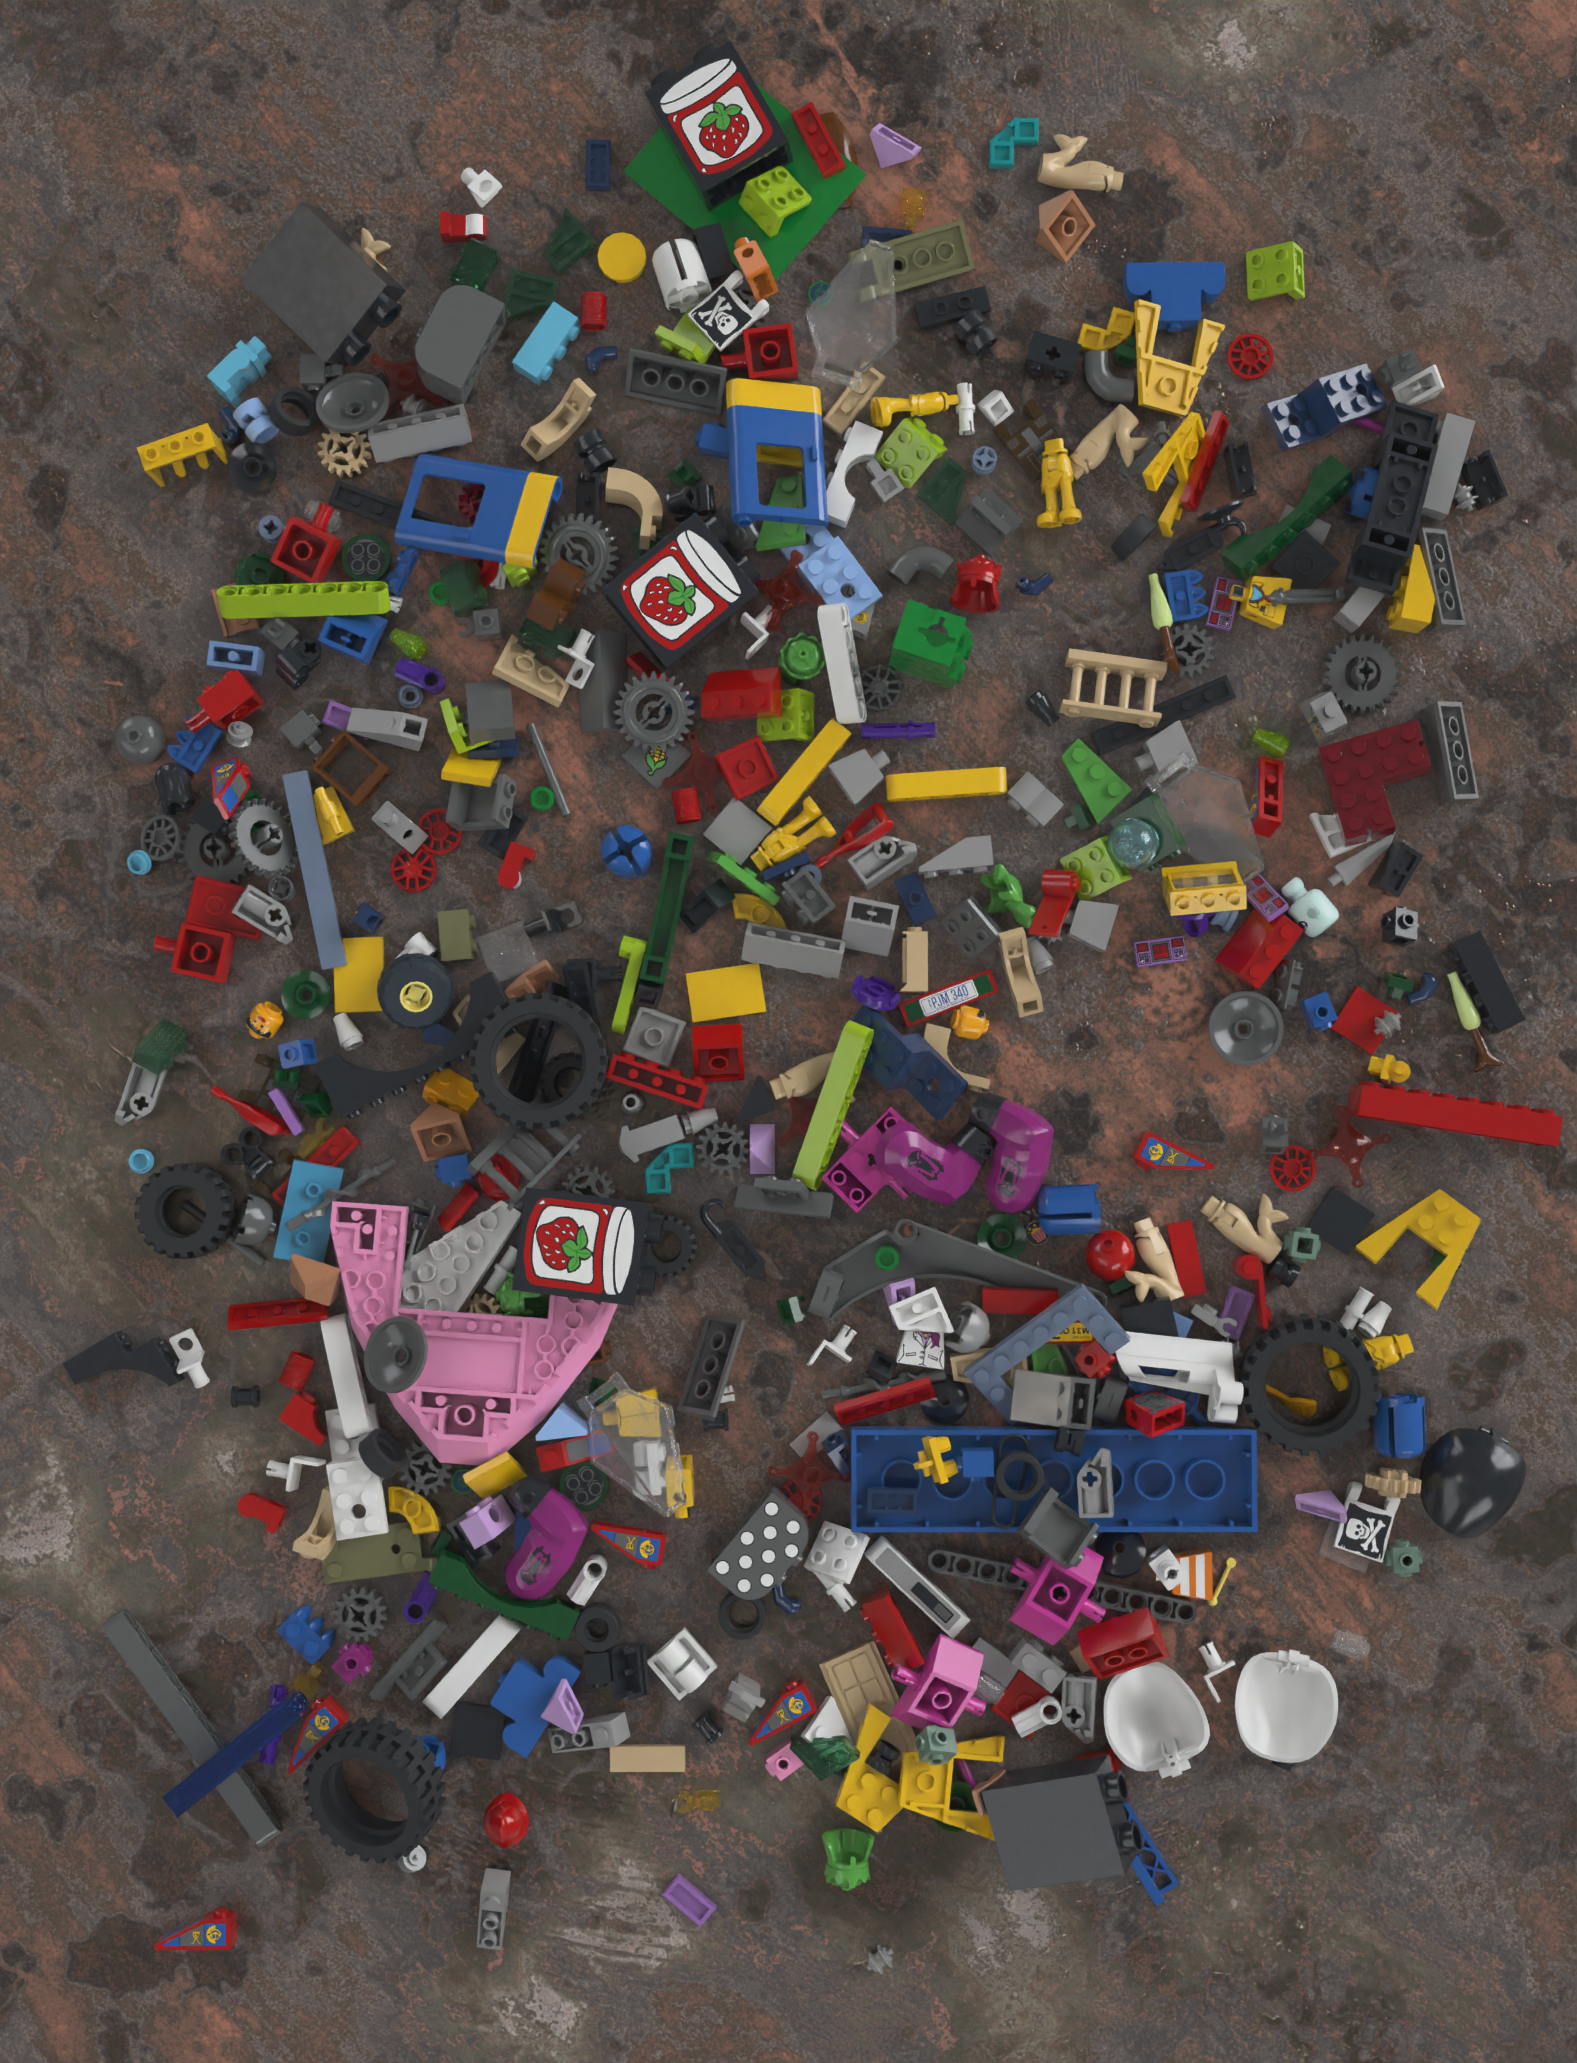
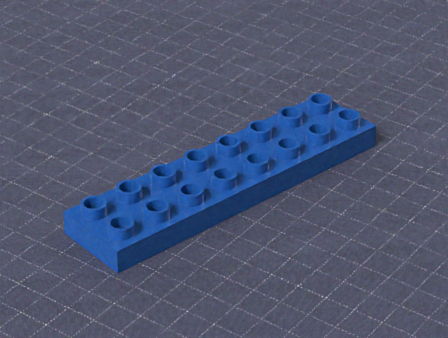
(1160, 1484)

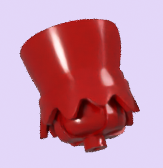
(977, 586)

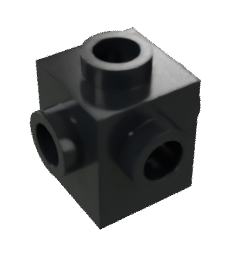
(1399, 926)

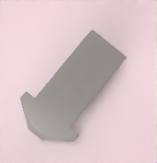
(1358, 608)
(874, 866)
(254, 908)
(139, 1084)
(650, 1136)
(1096, 1498)
(1080, 1693)
(742, 1697)

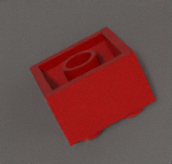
(718, 1052)

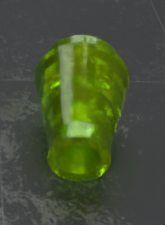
(410, 644)
(1272, 742)

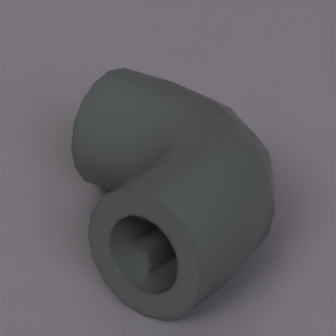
(1103, 382)
(920, 559)

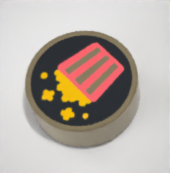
(1035, 1234)

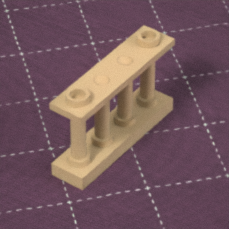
(1113, 664)

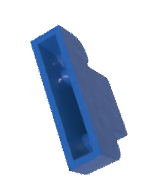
(1176, 288)
(525, 1694)

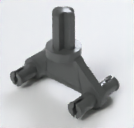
(1146, 455)

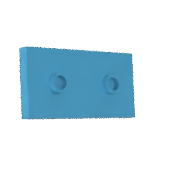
(304, 1192)

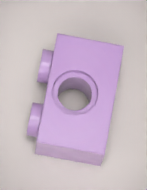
(487, 1520)

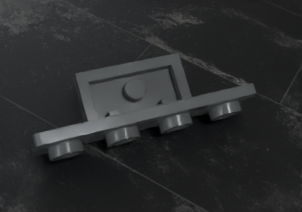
(783, 1197)
(415, 1667)

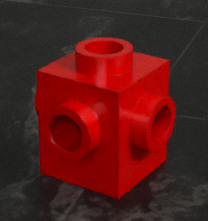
(1094, 1360)

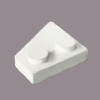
(1330, 835)
(922, 1313)

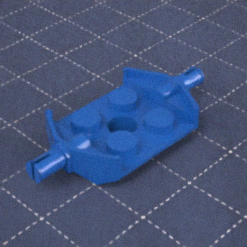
(1191, 1398)

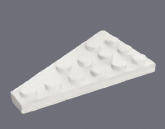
(452, 1267)

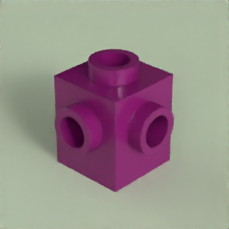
(353, 1661)

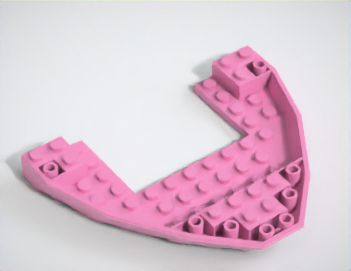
(483, 1373)

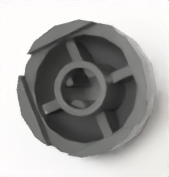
(140, 740)
(253, 1221)

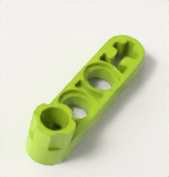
(634, 950)

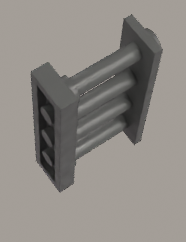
(501, 1148)

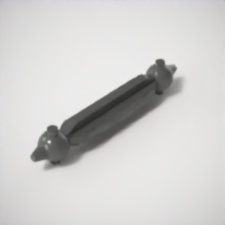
(1308, 596)

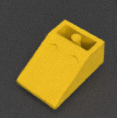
(1413, 596)

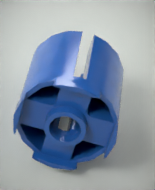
(1362, 492)
(633, 840)
(1069, 1209)
(1400, 1426)

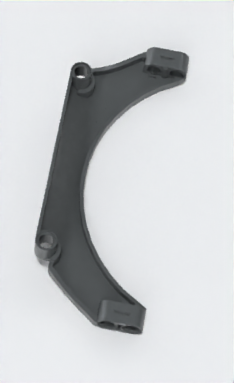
(941, 1255)

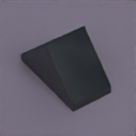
(757, 1102)

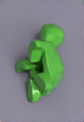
(1007, 896)

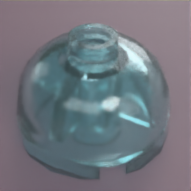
(1132, 843)

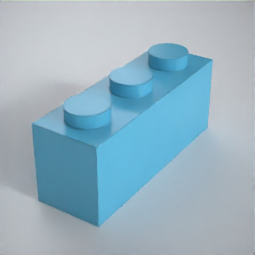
(546, 344)

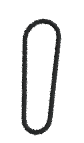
(1020, 1486)

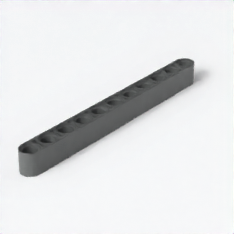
(1120, 1602)
(189, 1723)

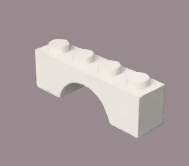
(860, 447)

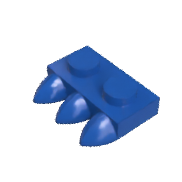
(406, 562)
(1182, 595)
(195, 746)
(306, 1635)

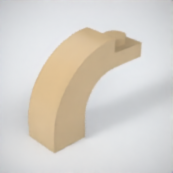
(561, 423)
(636, 492)
(1019, 972)
(938, 1039)
(321, 1534)

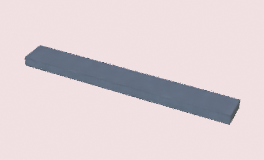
(314, 870)

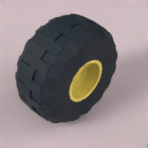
(415, 991)

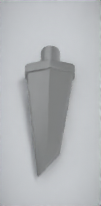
(1351, 867)

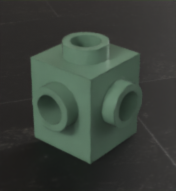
(1310, 1244)
(1397, 1551)
(936, 1745)

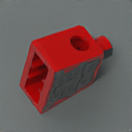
(1154, 1412)

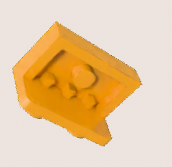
(451, 1092)

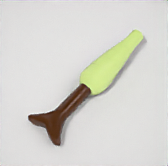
(1162, 621)
(1471, 1021)

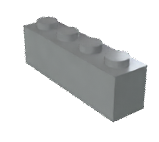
(420, 433)
(1452, 438)
(793, 950)

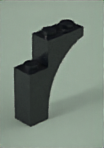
(116, 1353)

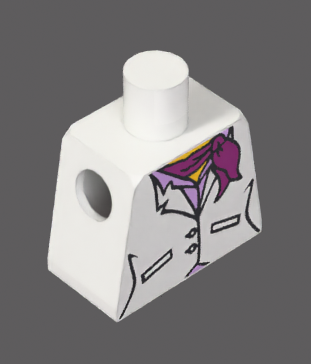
(922, 1349)

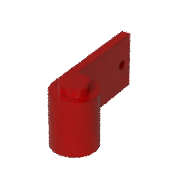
(1058, 893)
(1250, 1267)

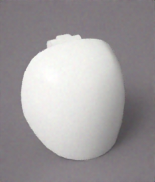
(1285, 1706)
(1154, 1720)

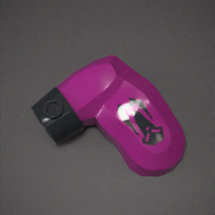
(1021, 1150)
(928, 1167)
(550, 1543)

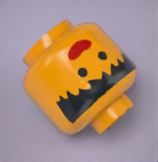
(264, 1020)
(969, 1022)

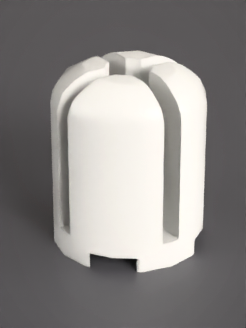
(680, 292)

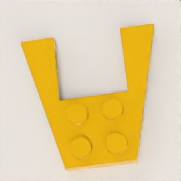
(1163, 382)
(1182, 452)
(1441, 1224)
(928, 1787)
(863, 1790)

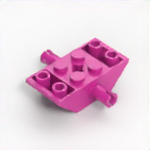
(852, 1175)
(1050, 1614)
(940, 1686)

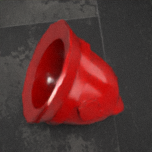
(490, 1188)
(506, 1820)

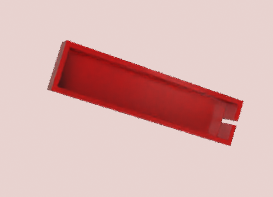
(1460, 1116)

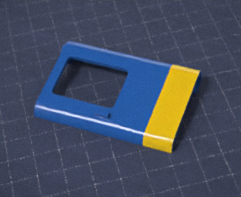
(777, 417)
(507, 519)

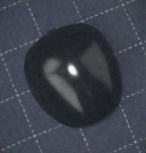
(1470, 1480)

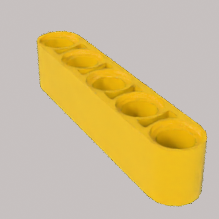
(804, 772)
(946, 784)

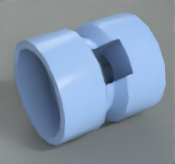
(252, 417)

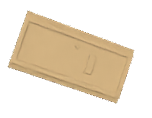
(861, 1679)

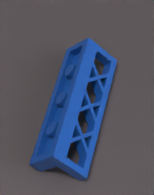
(1141, 1868)

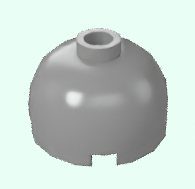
(970, 1329)

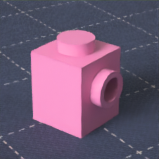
(782, 1760)

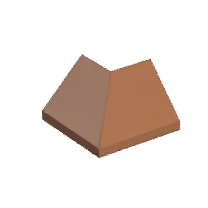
(1063, 225)
(440, 1133)
(314, 1279)

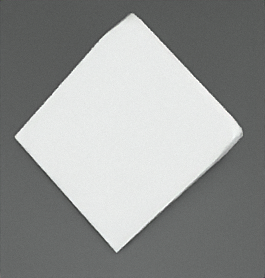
(995, 407)

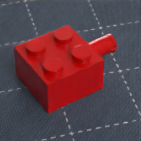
(766, 354)
(307, 546)
(226, 702)
(199, 952)

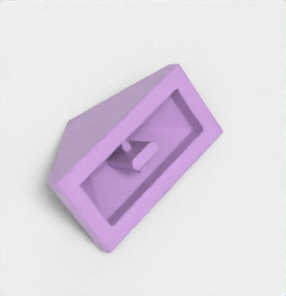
(891, 146)
(762, 1148)
(899, 1291)
(1322, 1504)
(564, 1709)

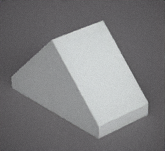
(1420, 387)

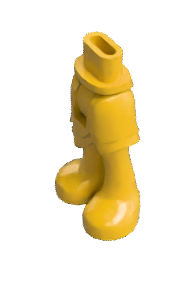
(921, 404)
(1057, 476)
(783, 844)
(1383, 1350)

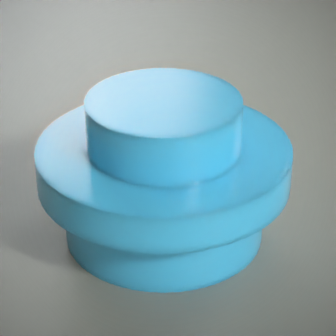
(139, 862)
(141, 1161)

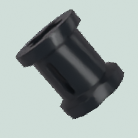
(245, 1396)
(721, 1421)
(715, 1732)

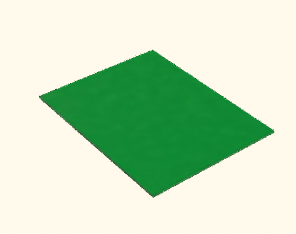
(665, 179)

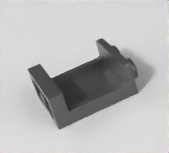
(480, 806)
(1057, 1530)

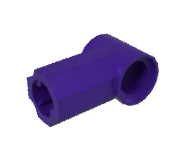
(419, 675)
(424, 1596)

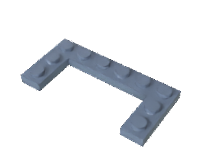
(1075, 1305)

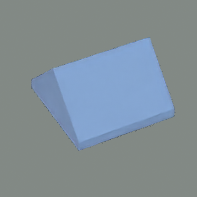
(563, 1424)

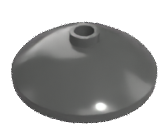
(352, 402)
(1262, 1026)
(395, 1354)

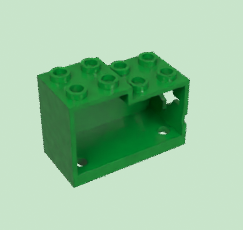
(928, 652)

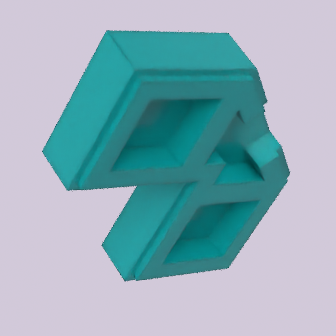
(1018, 132)
(658, 1172)

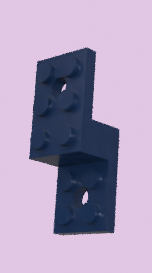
(1324, 407)
(909, 1063)

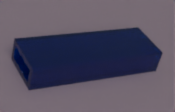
(236, 1751)

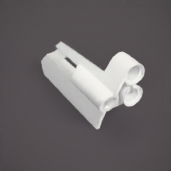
(1201, 1368)

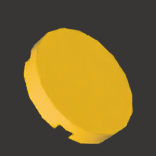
(622, 257)

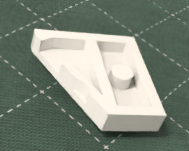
(826, 1722)

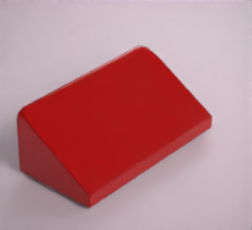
(640, 663)
(458, 1207)

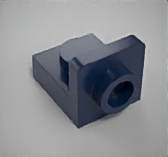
(834, 1448)

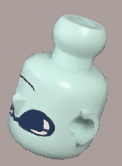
(1310, 908)

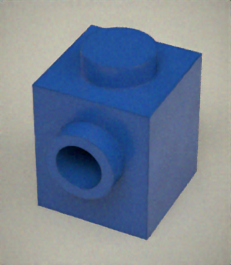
(713, 440)
(1318, 1011)
(453, 1169)
(976, 1463)

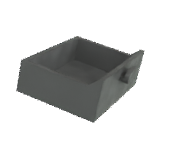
(489, 711)

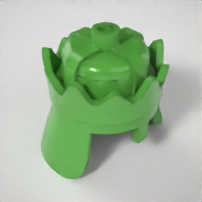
(801, 658)
(520, 1302)
(847, 1856)

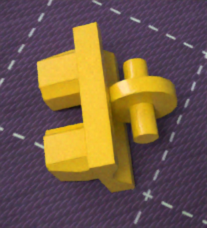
(1389, 1069)
(940, 1470)

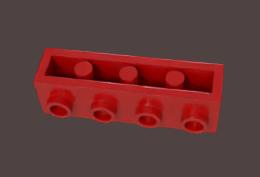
(657, 1081)

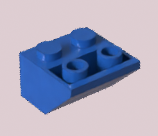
(353, 635)

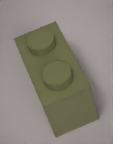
(456, 935)

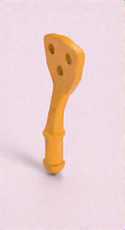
(1300, 1406)

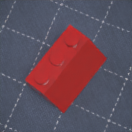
(742, 695)
(1258, 948)
(891, 1629)
(1122, 1643)

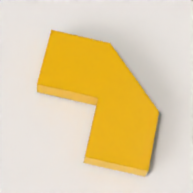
(1117, 332)

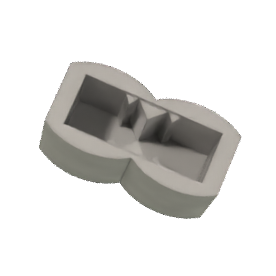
(1034, 800)

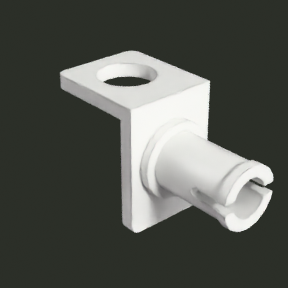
(481, 186)
(757, 628)
(578, 652)
(837, 1346)
(190, 1359)
(293, 1470)
(1166, 1567)
(1215, 1666)

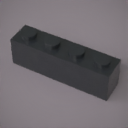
(1485, 982)

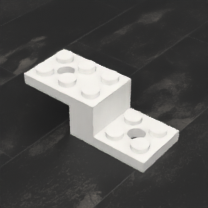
(353, 1482)

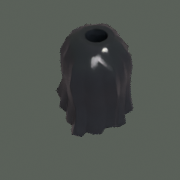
(174, 788)

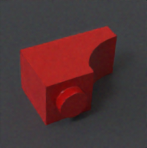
(302, 1416)

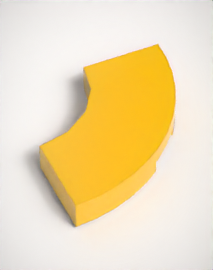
(756, 911)
(414, 1508)

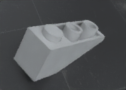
(388, 726)
(968, 854)
(593, 1733)
(493, 1908)

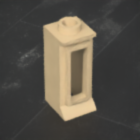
(914, 960)

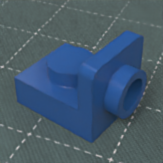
(297, 1053)

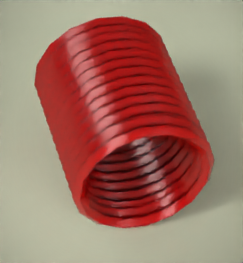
(593, 311)
(686, 806)
(297, 1370)

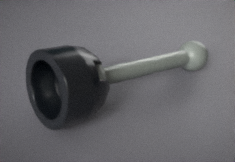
(418, 1220)

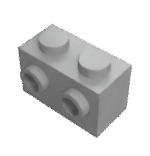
(1037, 1664)

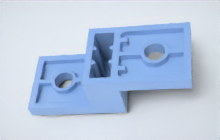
(830, 566)

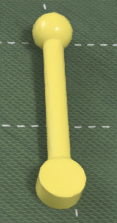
(1230, 1562)

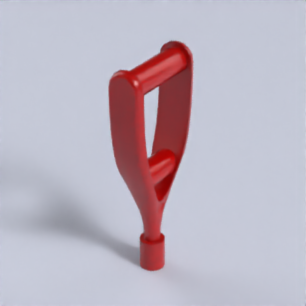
(849, 843)
(255, 1115)

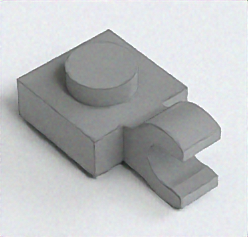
(885, 483)
(1208, 1315)

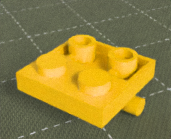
(331, 815)

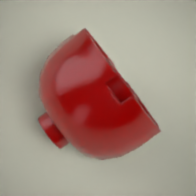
(1109, 1254)

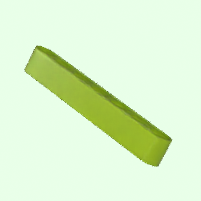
(303, 599)
(833, 1104)

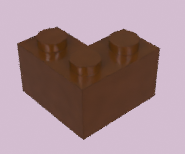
(558, 595)

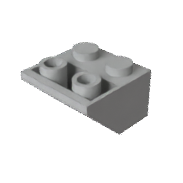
(869, 926)

